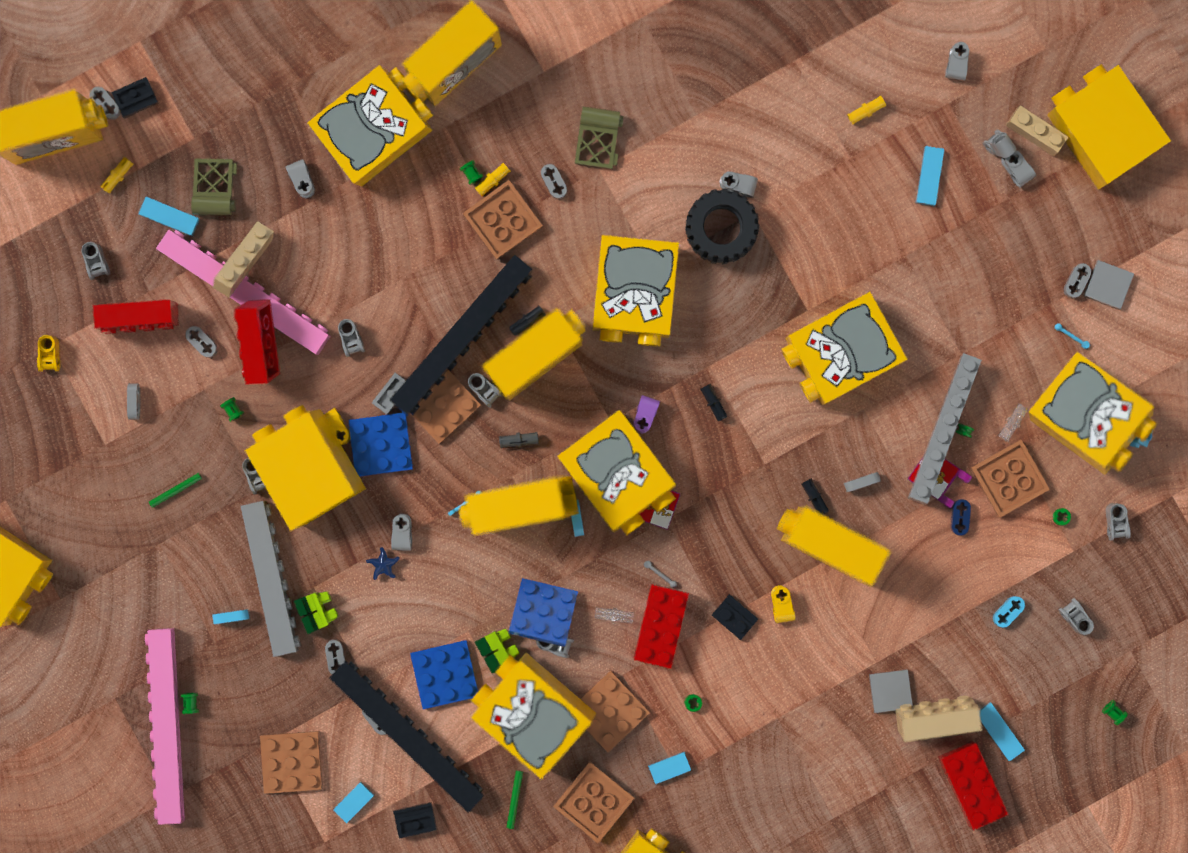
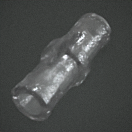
(1019, 412)
(614, 615)

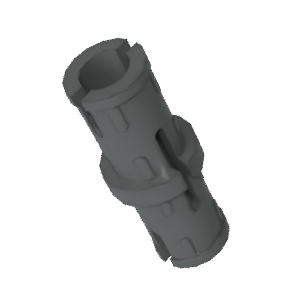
(518, 440)

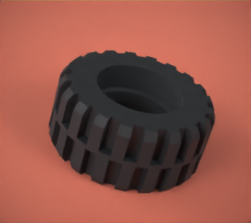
(722, 252)

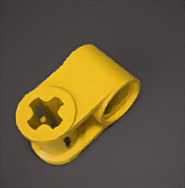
(48, 355)
(337, 424)
(782, 608)

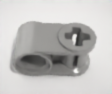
(957, 65)
(1000, 145)
(1019, 169)
(299, 176)
(742, 183)
(95, 262)
(350, 339)
(485, 390)
(252, 478)
(1117, 523)
(401, 537)
(1076, 616)
(556, 649)

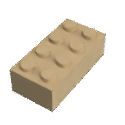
(938, 718)

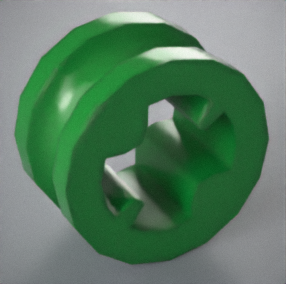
(964, 430)
(1061, 510)
(687, 705)

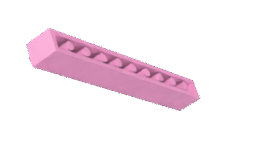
(206, 267)
(165, 726)

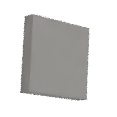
(1108, 284)
(890, 690)

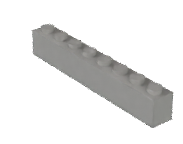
(944, 429)
(269, 578)

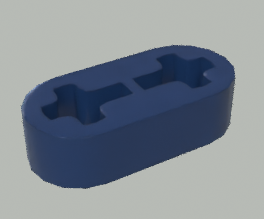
(956, 515)

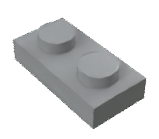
(382, 400)

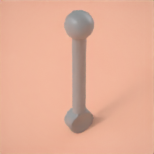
(673, 584)

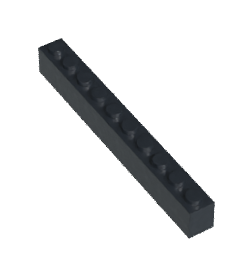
(461, 335)
(406, 736)

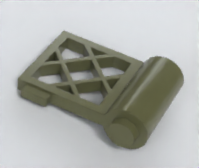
(599, 121)
(213, 202)

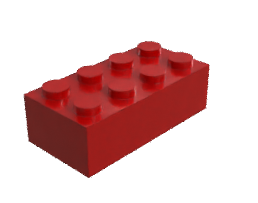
(136, 315)
(257, 341)
(661, 626)
(972, 785)

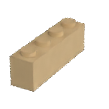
(243, 259)

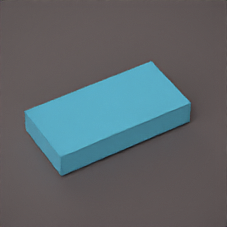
(669, 767)
(353, 802)

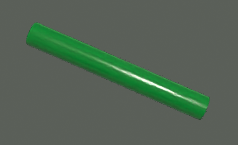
(175, 490)
(514, 799)

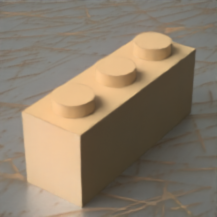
(1037, 131)

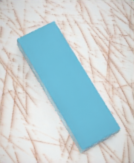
(930, 175)
(169, 216)
(1000, 732)

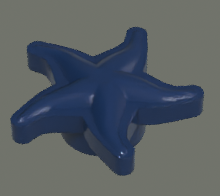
(383, 564)

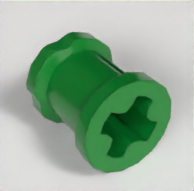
(471, 172)
(231, 403)
(189, 703)
(1114, 712)

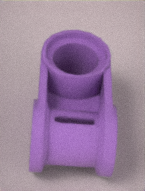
(646, 410)

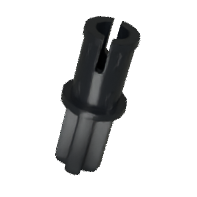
(527, 320)
(714, 402)
(815, 497)

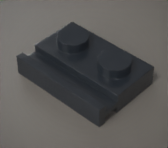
(135, 97)
(734, 617)
(415, 820)

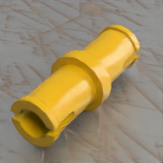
(866, 110)
(116, 175)
(492, 179)

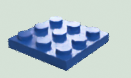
(380, 444)
(543, 612)
(444, 674)

